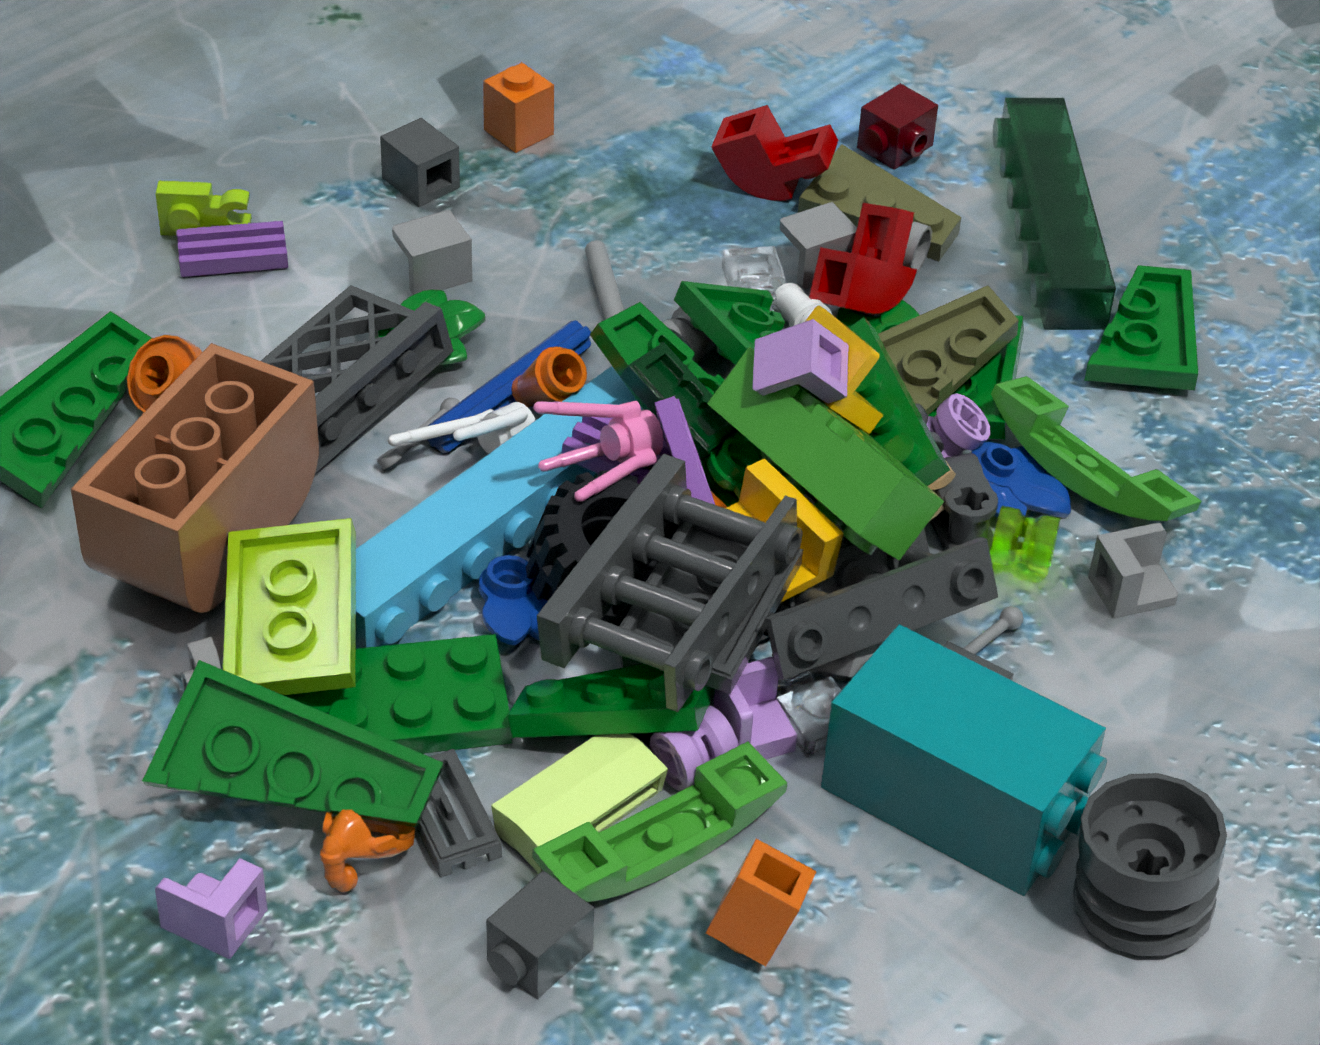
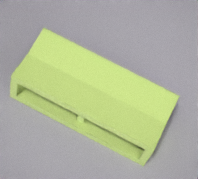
(590, 784)

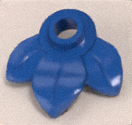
(1022, 481)
(509, 599)

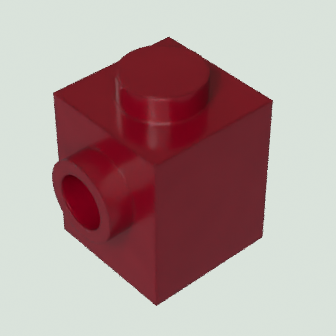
(897, 126)

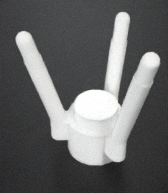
(489, 427)

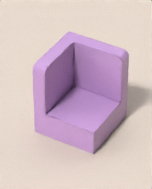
(802, 356)
(756, 711)
(214, 911)

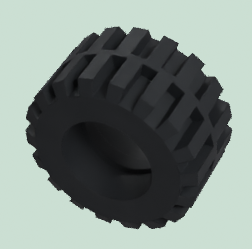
(570, 529)

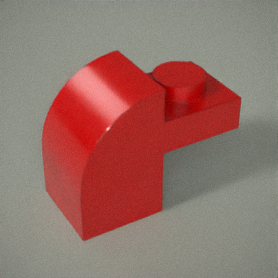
(766, 161)
(873, 273)

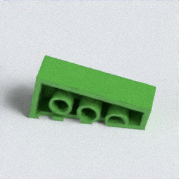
(830, 461)

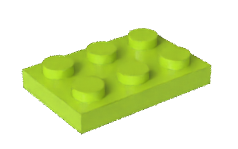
(292, 606)

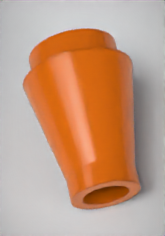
(550, 377)

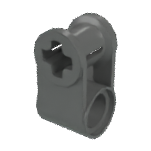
(967, 504)

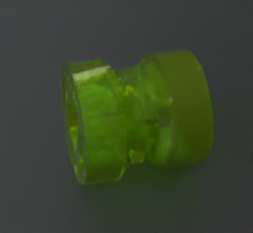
(1038, 543)

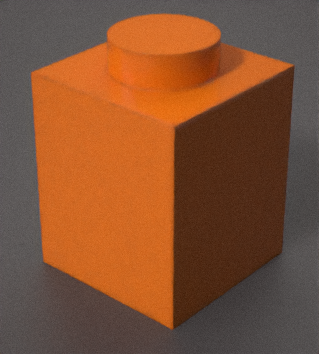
(518, 107)
(761, 902)

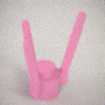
(630, 437)

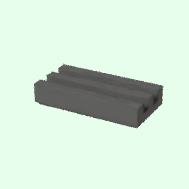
(462, 849)

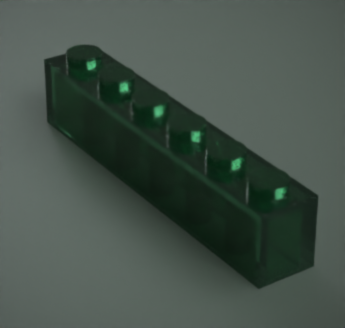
(1054, 215)

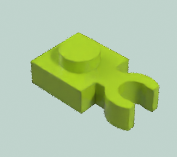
(194, 206)

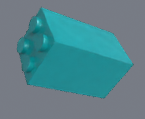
(962, 759)

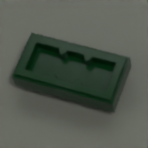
(663, 375)

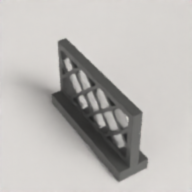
(384, 367)

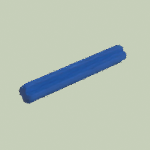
(498, 390)

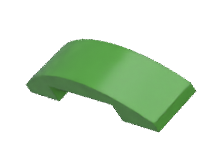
(1035, 421)
(667, 835)

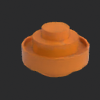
(157, 367)

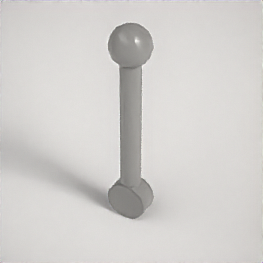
(395, 454)
(1010, 618)

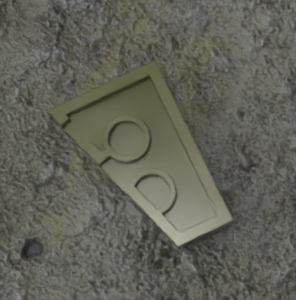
(857, 181)
(949, 344)

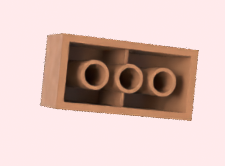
(208, 458)

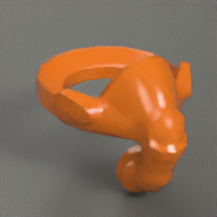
(351, 838)

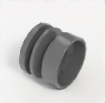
(1149, 864)

